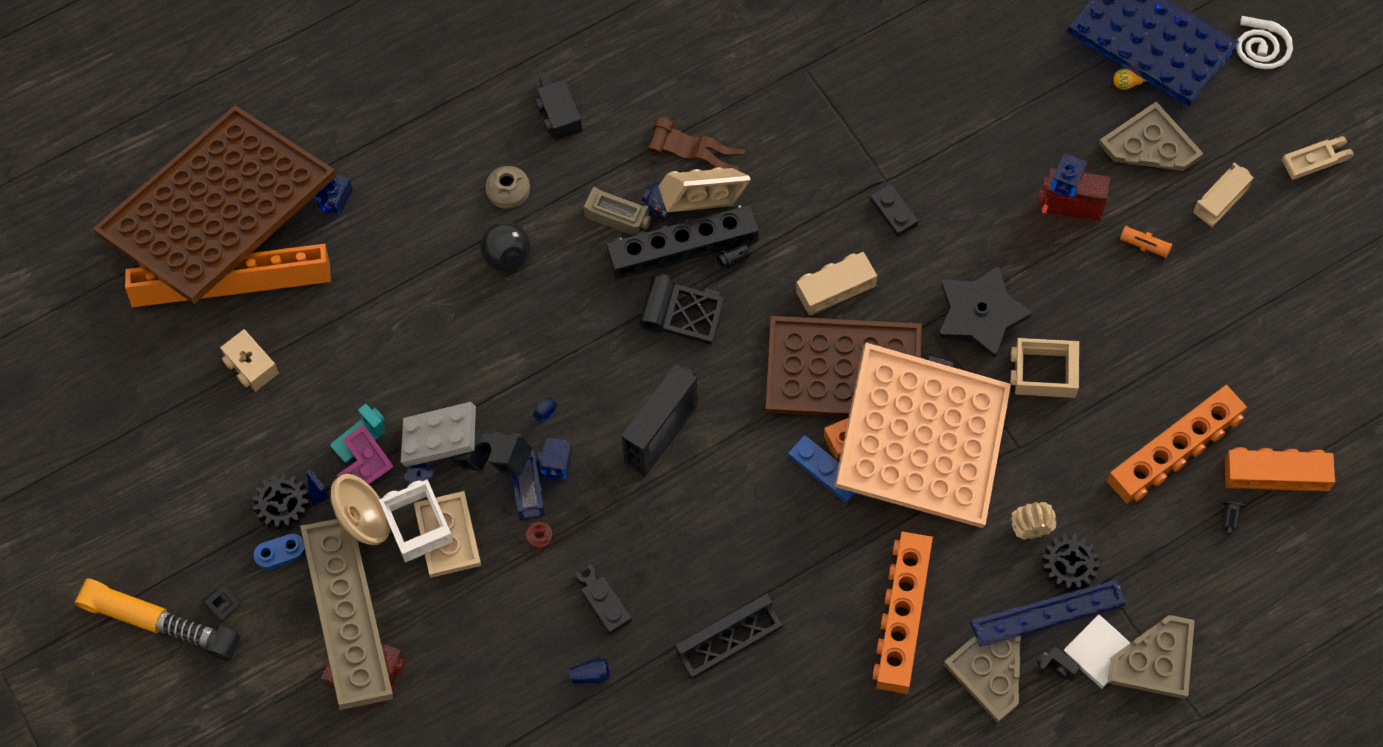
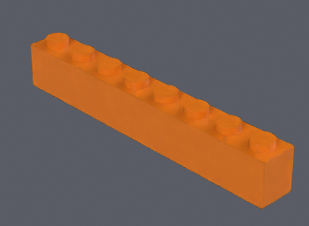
(255, 273)

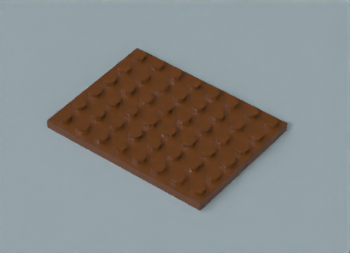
(214, 203)

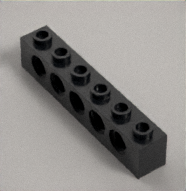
(676, 252)

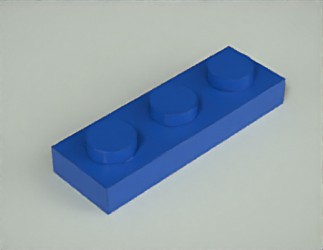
(819, 465)

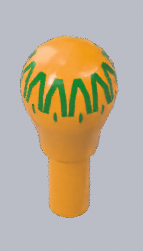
(1126, 79)

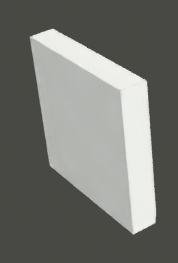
(1095, 648)

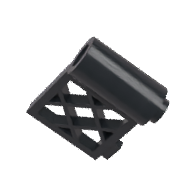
(661, 303)

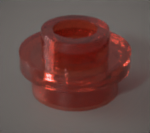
(534, 529)

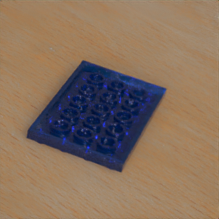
(1156, 43)

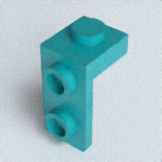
(373, 422)

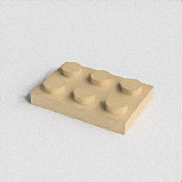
(461, 553)

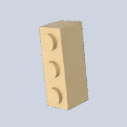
(836, 283)

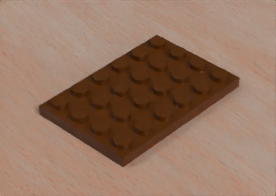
(818, 361)

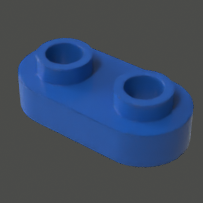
(280, 554)

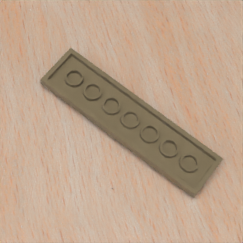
(346, 615)

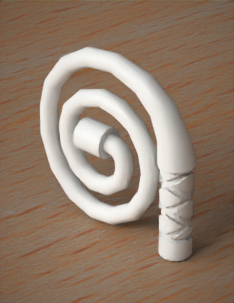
(1263, 48)

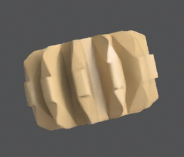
(1033, 520)

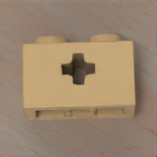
(243, 349)

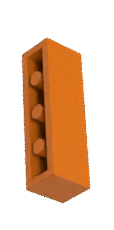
(1279, 469)

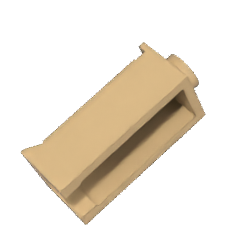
(1223, 195)

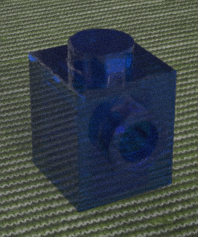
(1068, 175)
(334, 195)
(555, 458)

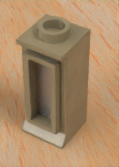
(616, 212)

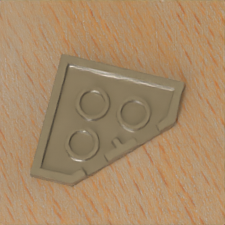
(1151, 141)
(1157, 659)
(989, 674)

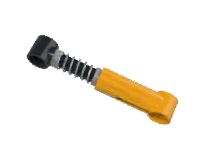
(100, 599)

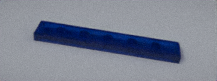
(1047, 613)

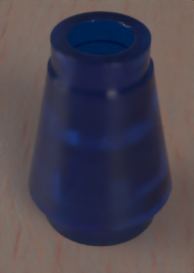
(591, 672)

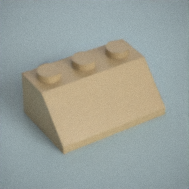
(702, 189)

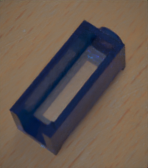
(528, 491)

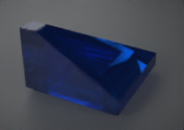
(317, 489)

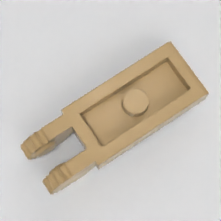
(1315, 157)

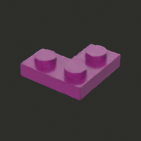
(370, 458)

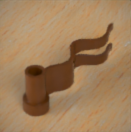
(687, 146)

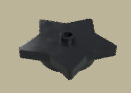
(996, 316)

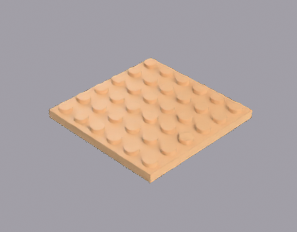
(923, 435)

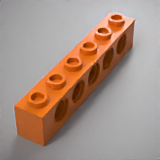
(1222, 402)
(887, 676)

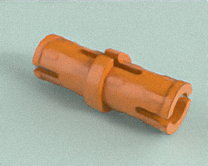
(1162, 248)

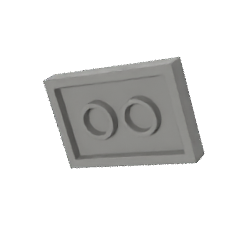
(438, 434)

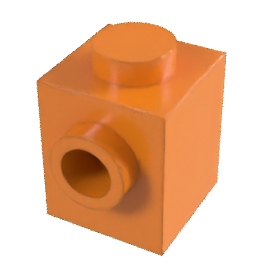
(834, 437)

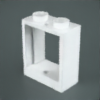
(426, 542)

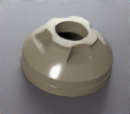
(509, 196)

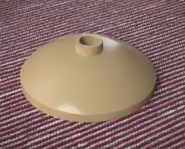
(359, 509)

